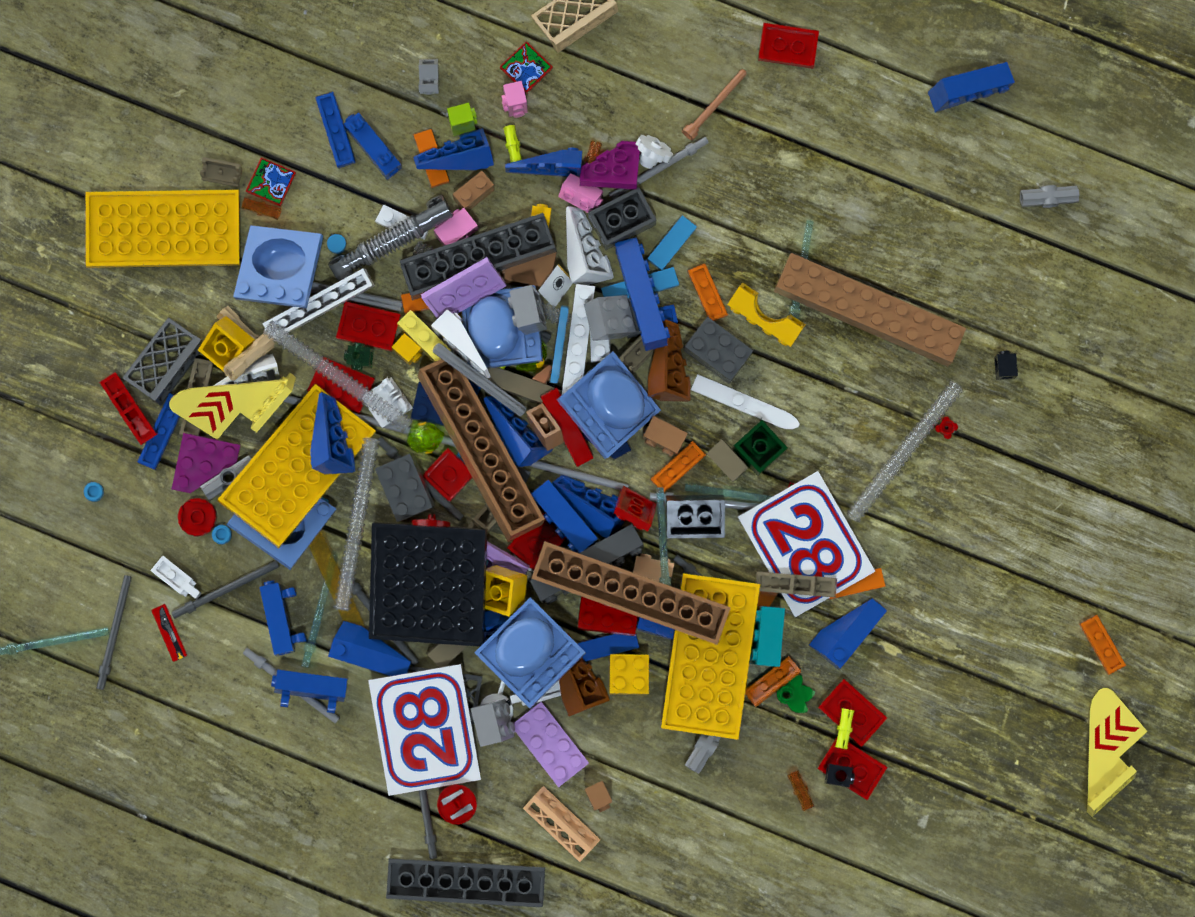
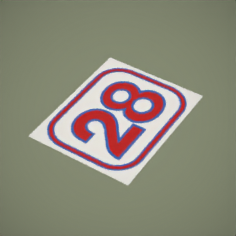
(808, 536)
(424, 730)

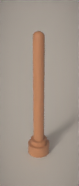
(691, 130)

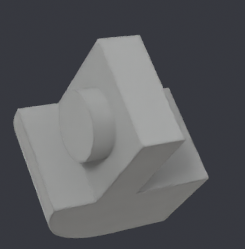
(428, 76)

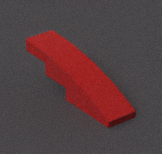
(128, 408)
(571, 434)

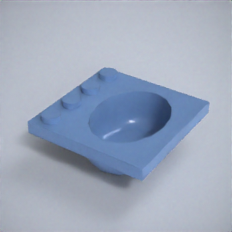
(278, 266)
(494, 333)
(608, 405)
(297, 542)
(530, 652)

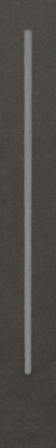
(539, 465)

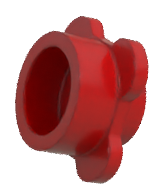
(951, 427)

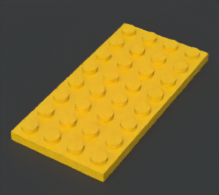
(162, 228)
(279, 481)
(711, 679)

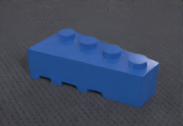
(971, 86)

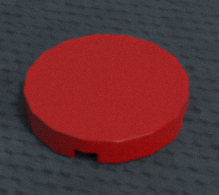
(197, 517)

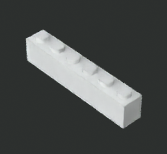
(324, 301)
(578, 337)

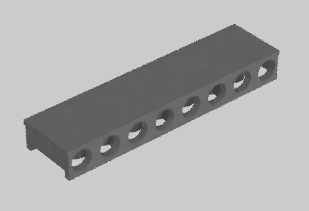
(503, 247)
(465, 882)

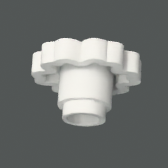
(652, 151)

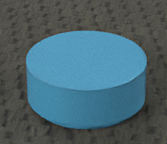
(336, 243)
(93, 492)
(221, 534)

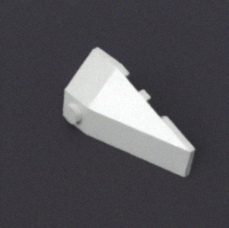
(584, 257)
(453, 334)
(261, 370)

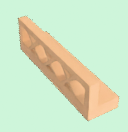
(564, 821)

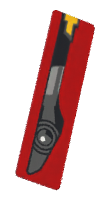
(169, 632)

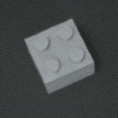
(527, 310)
(609, 317)
(493, 722)

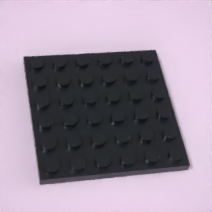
(427, 584)

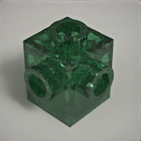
(365, 359)

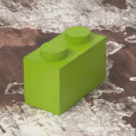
(462, 119)

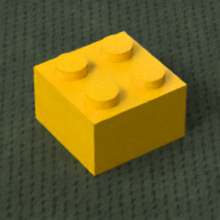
(225, 342)
(504, 590)
(629, 674)

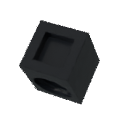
(1005, 365)
(831, 779)

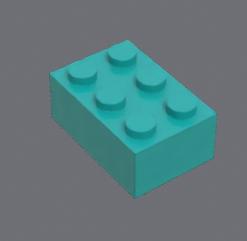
(767, 636)

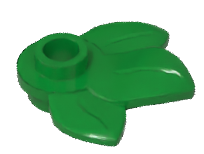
(798, 694)

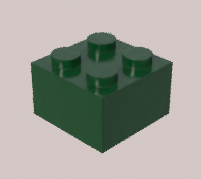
(760, 448)

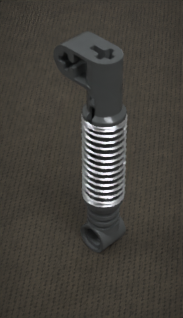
(413, 227)

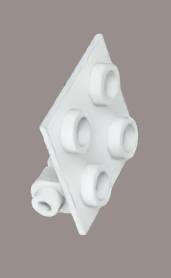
(390, 391)

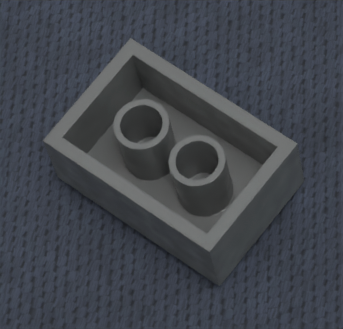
(622, 218)
(718, 350)
(405, 487)

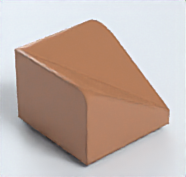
(543, 374)

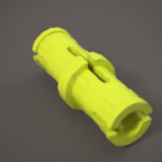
(512, 143)
(844, 729)

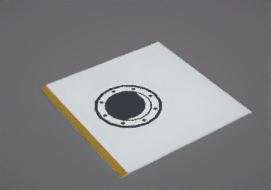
(555, 286)

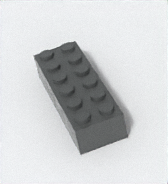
(610, 551)

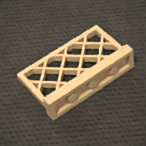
(580, 27)

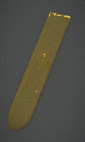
(331, 576)

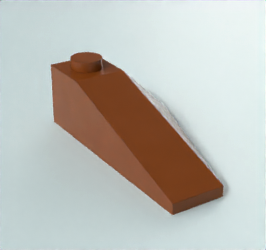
(667, 372)
(581, 688)

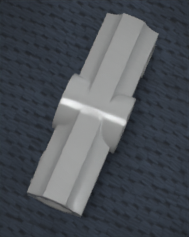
(1049, 196)
(217, 484)
(703, 750)

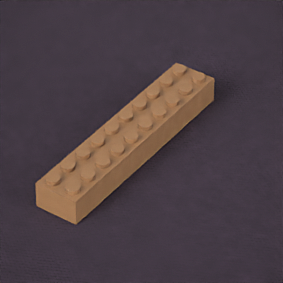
(870, 309)
(481, 449)
(630, 592)

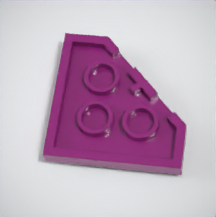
(613, 168)
(201, 461)

